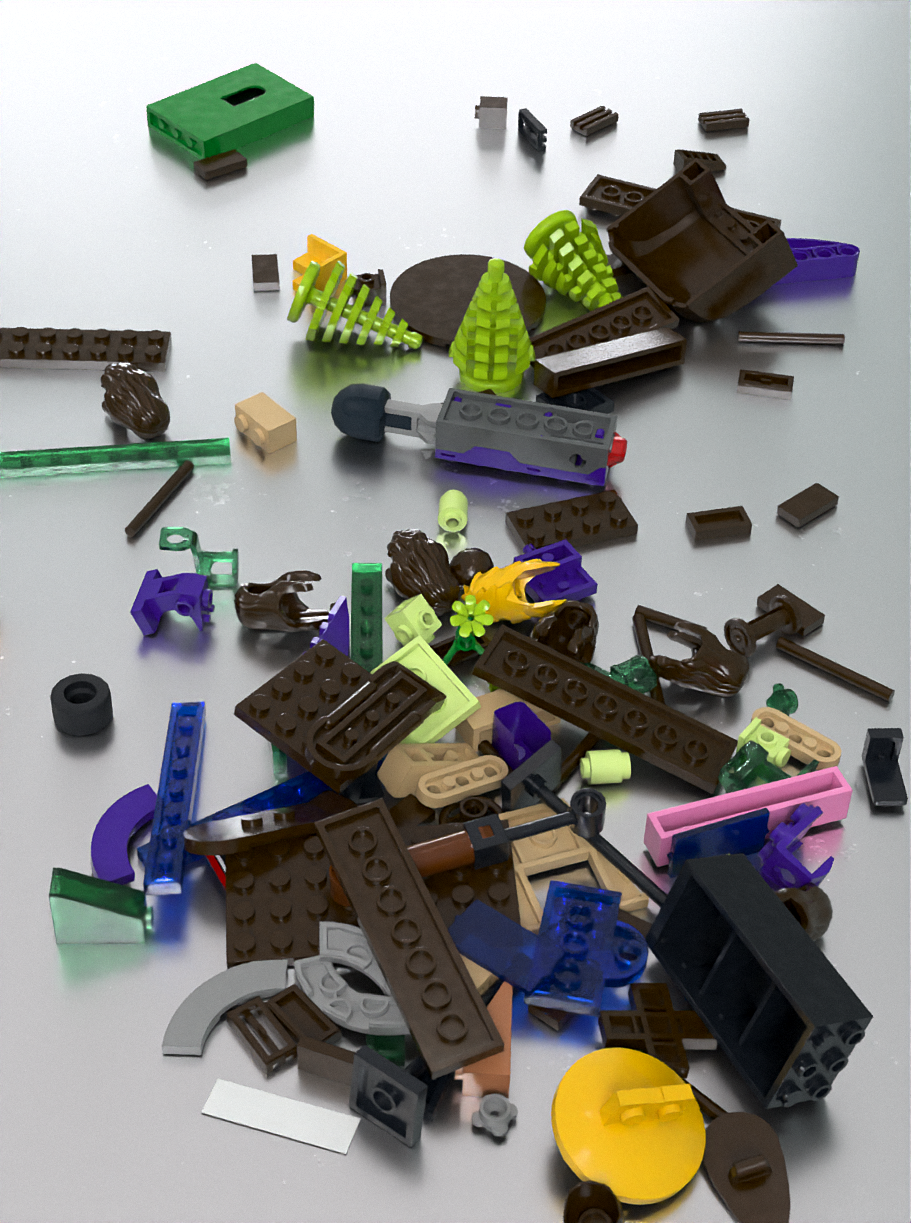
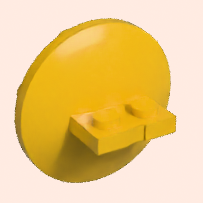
(628, 1125)

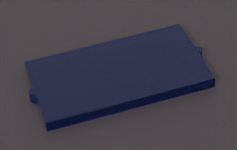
(730, 836)
(504, 947)

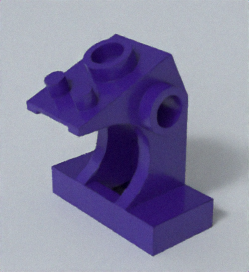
(181, 592)

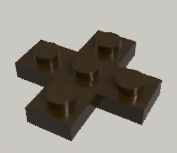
(655, 1027)

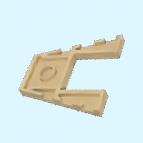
(557, 850)

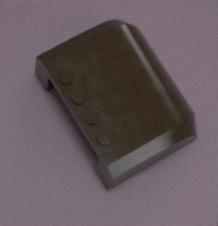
(698, 248)

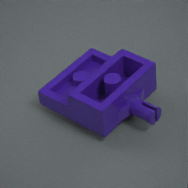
(565, 581)

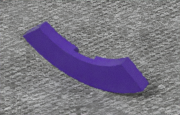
(114, 831)

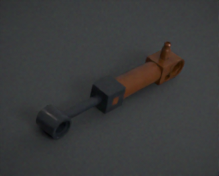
(487, 842)

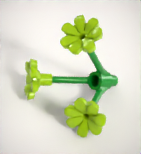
(470, 622)

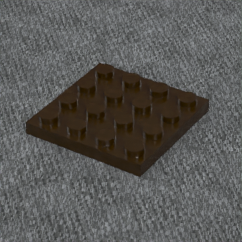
(299, 697)

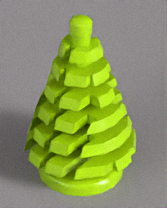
(571, 260)
(340, 308)
(492, 339)

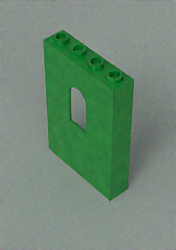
(209, 126)

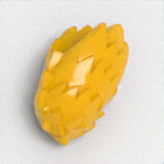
(506, 591)

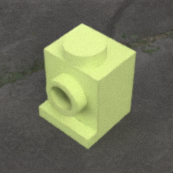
(771, 741)

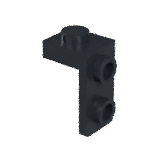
(882, 767)

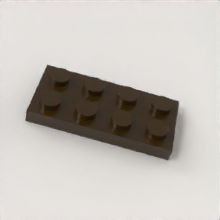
(577, 520)

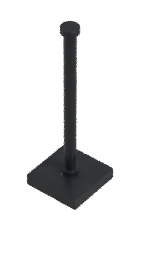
(535, 782)
(393, 1095)

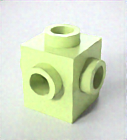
(412, 619)

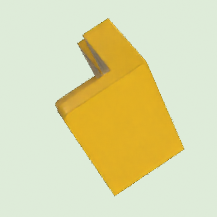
(325, 255)

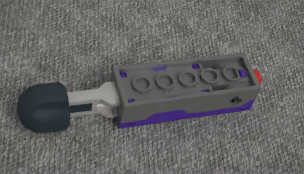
(490, 431)

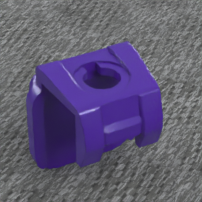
(783, 844)

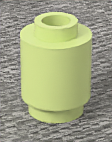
(453, 511)
(605, 766)

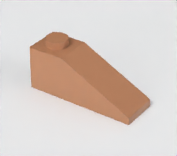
(492, 1073)

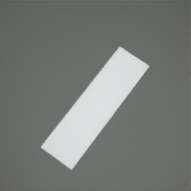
(281, 1115)

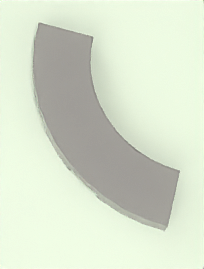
(348, 946)
(206, 1004)
(344, 1005)

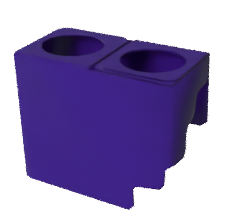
(518, 726)

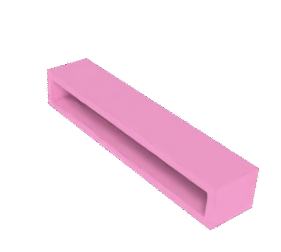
(819, 788)

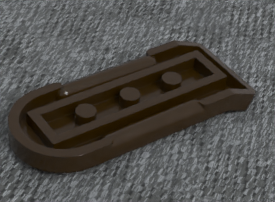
(370, 722)
(263, 827)

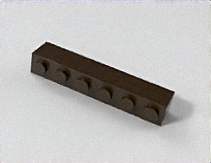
(609, 362)

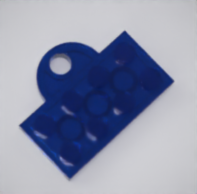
(587, 929)

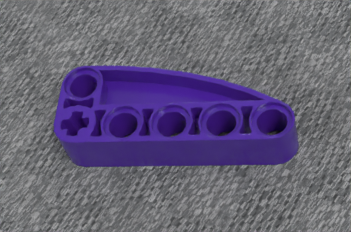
(821, 260)

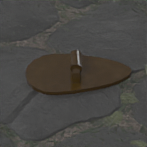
(748, 1168)

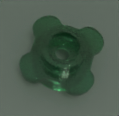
(783, 700)

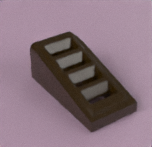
(711, 160)

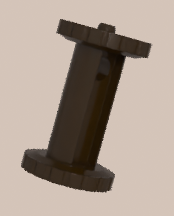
(782, 616)

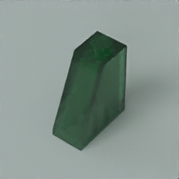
(97, 910)

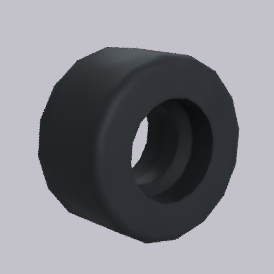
(81, 704)

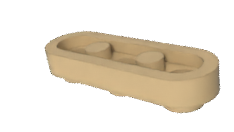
(804, 742)
(444, 788)

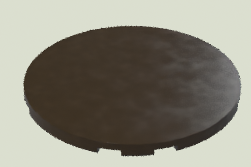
(439, 290)

